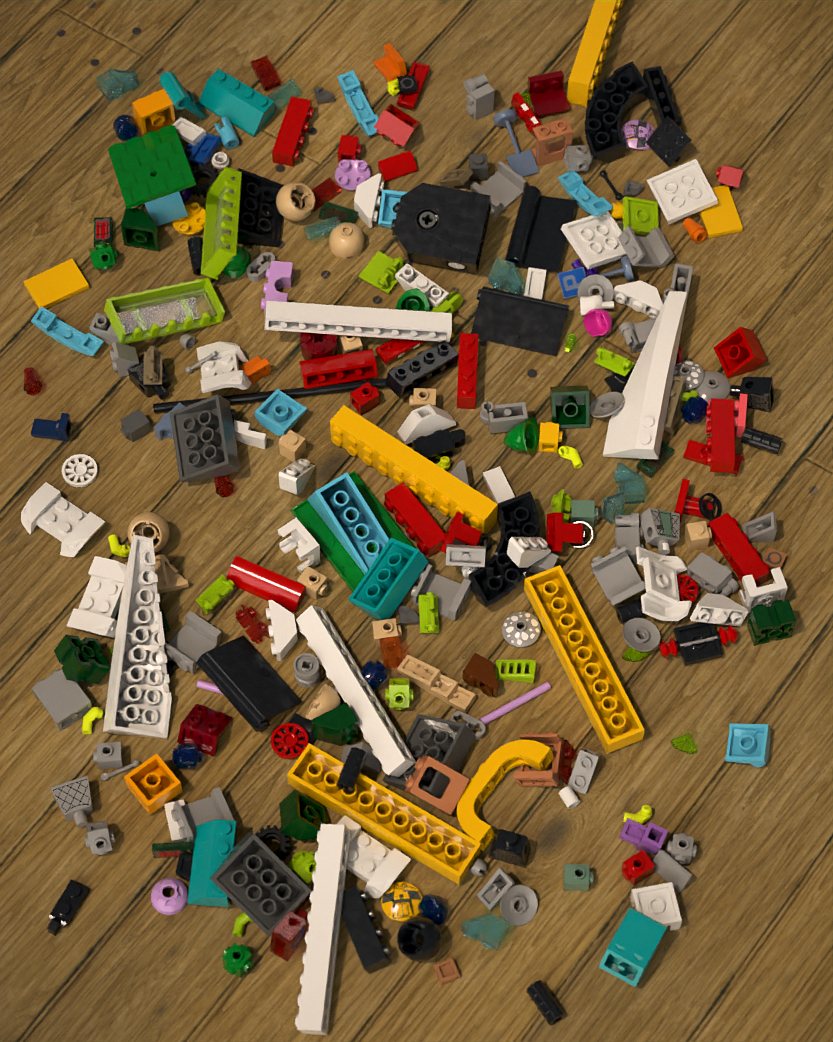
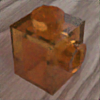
(391, 652)

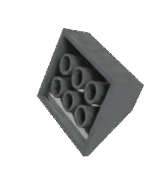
(205, 439)
(442, 741)
(259, 883)

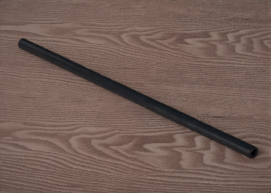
(293, 393)

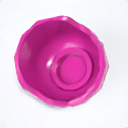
(597, 322)

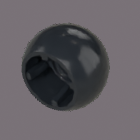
(419, 938)

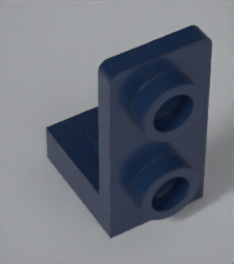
(52, 429)

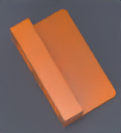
(392, 64)
(255, 369)

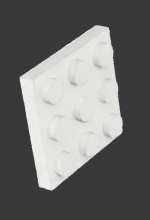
(682, 191)
(595, 239)

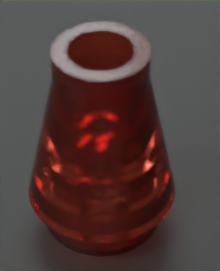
(31, 382)
(223, 486)

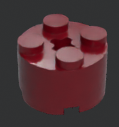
(318, 345)

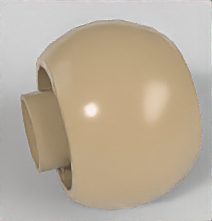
(295, 201)
(154, 521)

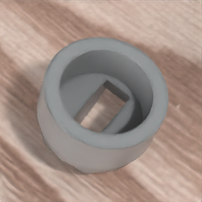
(187, 341)
(476, 869)

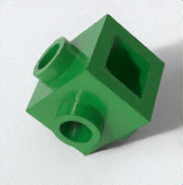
(103, 262)
(237, 966)

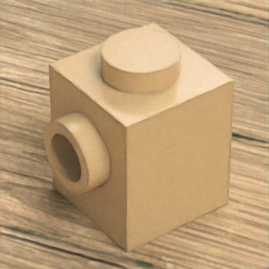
(350, 343)
(422, 397)
(292, 445)
(697, 535)
(314, 583)
(385, 629)

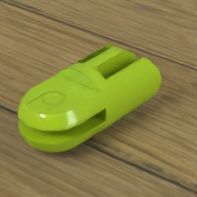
(450, 304)

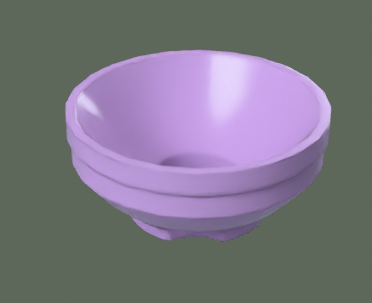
(170, 905)

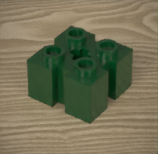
(771, 622)
(82, 659)

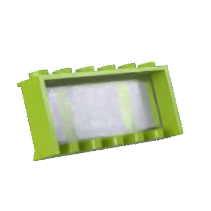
(221, 222)
(164, 311)

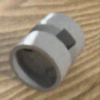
(306, 670)

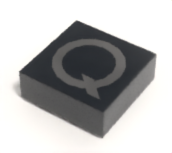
(407, 84)

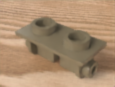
(153, 366)

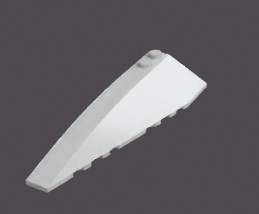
(640, 422)
(138, 678)

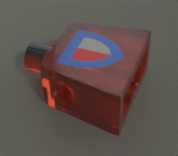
(289, 934)

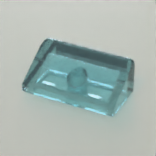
(283, 94)
(321, 228)
(613, 505)

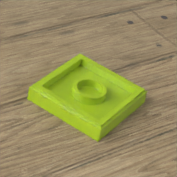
(640, 215)

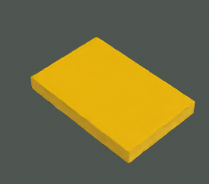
(721, 217)
(56, 284)

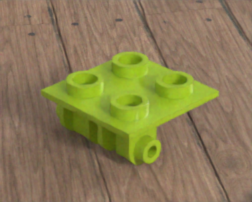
(381, 271)

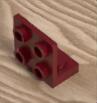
(548, 94)
(203, 728)

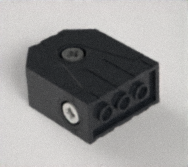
(442, 227)

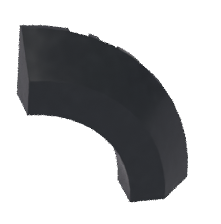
(608, 109)
(501, 575)

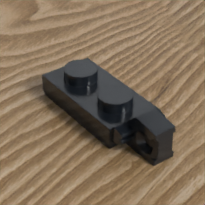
(67, 906)

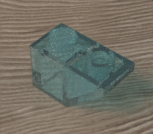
(116, 82)
(505, 276)
(630, 483)
(487, 929)

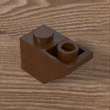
(481, 674)

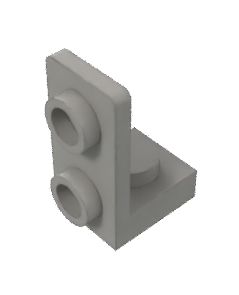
(583, 770)

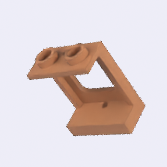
(554, 151)
(530, 778)
(452, 793)

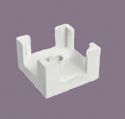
(303, 540)
(765, 594)
(658, 903)

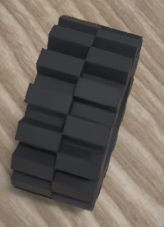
(200, 172)
(275, 833)

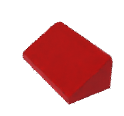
(397, 166)

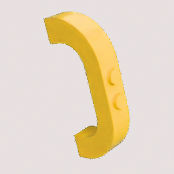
(487, 778)

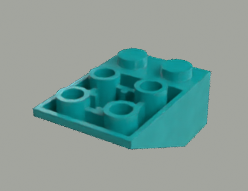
(633, 947)

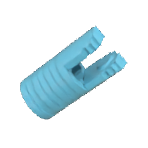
(227, 134)

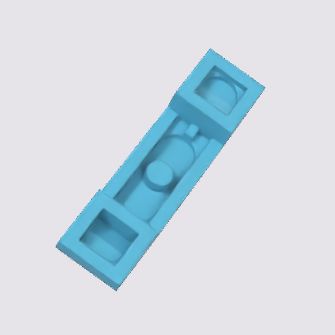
(357, 102)
(585, 197)
(65, 334)

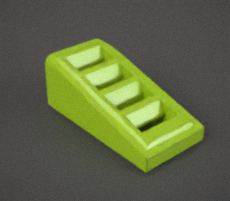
(518, 677)

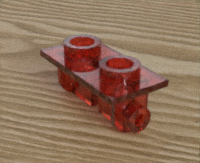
(248, 617)
(567, 756)

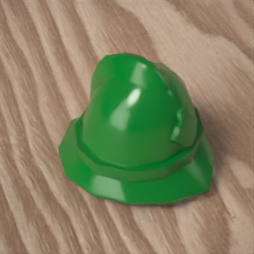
(238, 264)
(413, 300)
(523, 436)

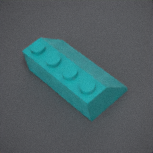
(240, 103)
(388, 580)
(211, 847)

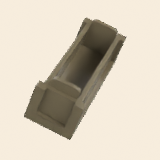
(675, 398)

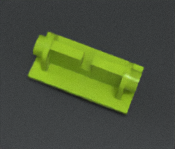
(613, 362)
(561, 502)
(215, 593)
(428, 613)

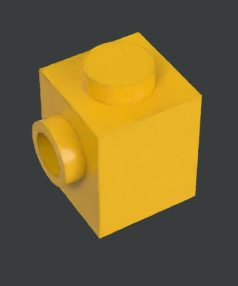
(549, 437)

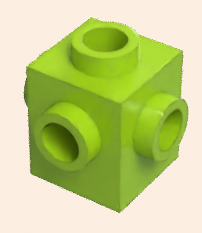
(399, 693)
(303, 865)

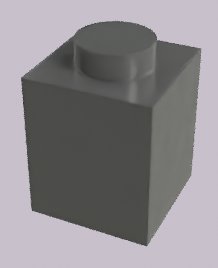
(479, 167)
(135, 425)

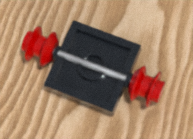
(698, 642)

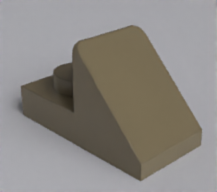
(456, 178)

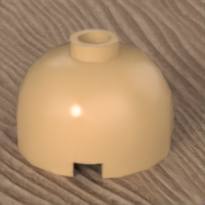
(346, 240)
(325, 701)

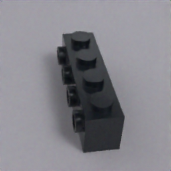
(660, 96)
(421, 368)
(363, 930)

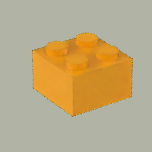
(153, 112)
(153, 784)

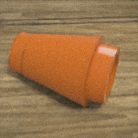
(695, 230)

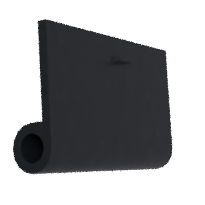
(537, 231)
(519, 321)
(248, 682)

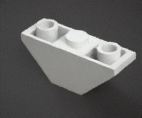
(368, 199)
(411, 278)
(639, 297)
(424, 422)
(295, 476)
(527, 550)
(719, 610)
(282, 629)

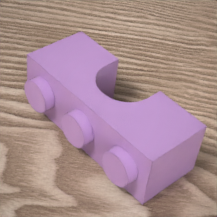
(279, 276)

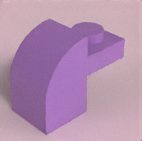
(643, 837)

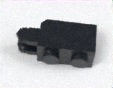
(439, 444)

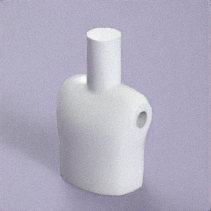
(593, 302)

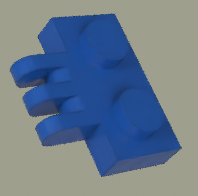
(203, 149)

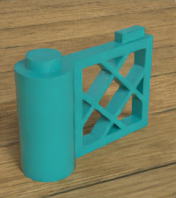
(180, 95)

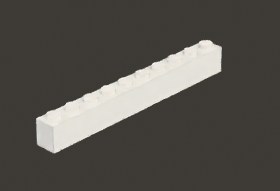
(358, 321)
(355, 690)
(323, 929)

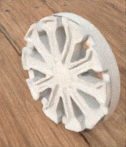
(79, 470)

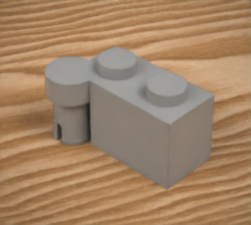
(479, 97)
(681, 280)
(636, 334)
(503, 416)
(628, 533)
(712, 575)

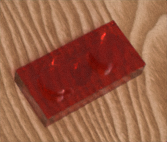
(265, 73)
(325, 192)

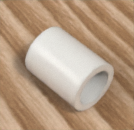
(569, 797)

